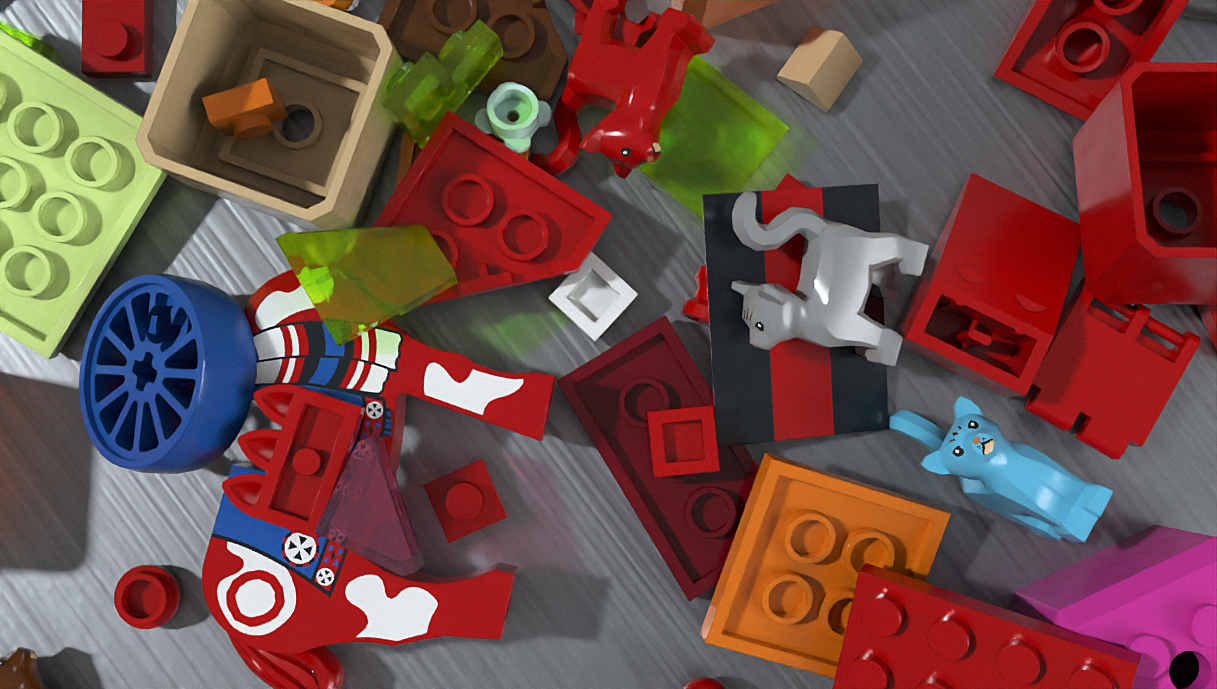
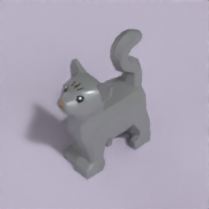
(833, 285)

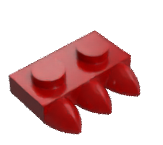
(299, 460)

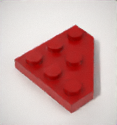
(493, 212)

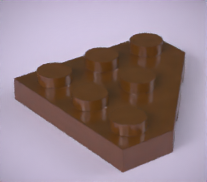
(526, 32)

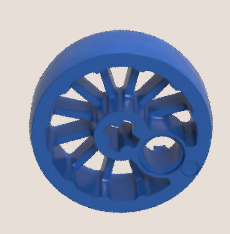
(166, 374)

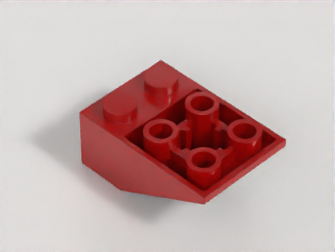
(992, 288)

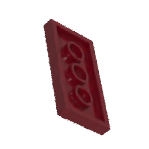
(687, 514)

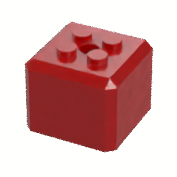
(1141, 148)

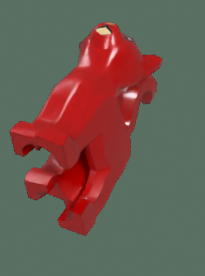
(627, 70)

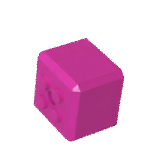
(1141, 595)

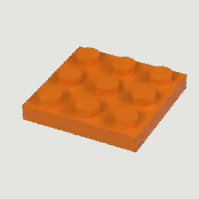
(800, 558)

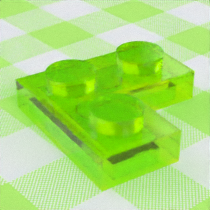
(426, 90)

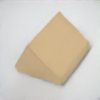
(821, 66)

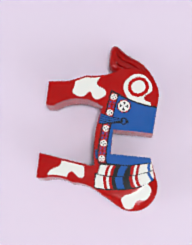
(294, 593)

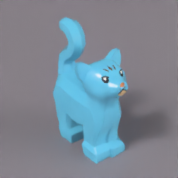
(1006, 474)

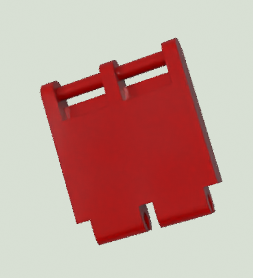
(1108, 373)

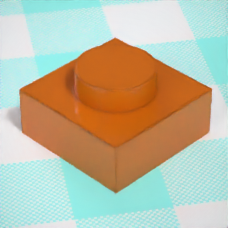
(246, 109)

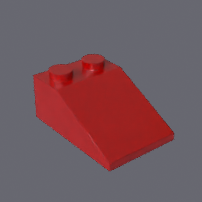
(1081, 48)

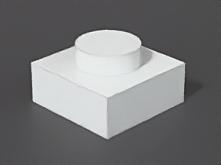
(593, 297)

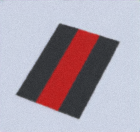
(795, 385)

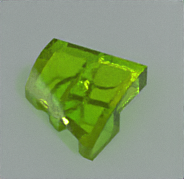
(366, 274)

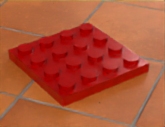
(934, 638)

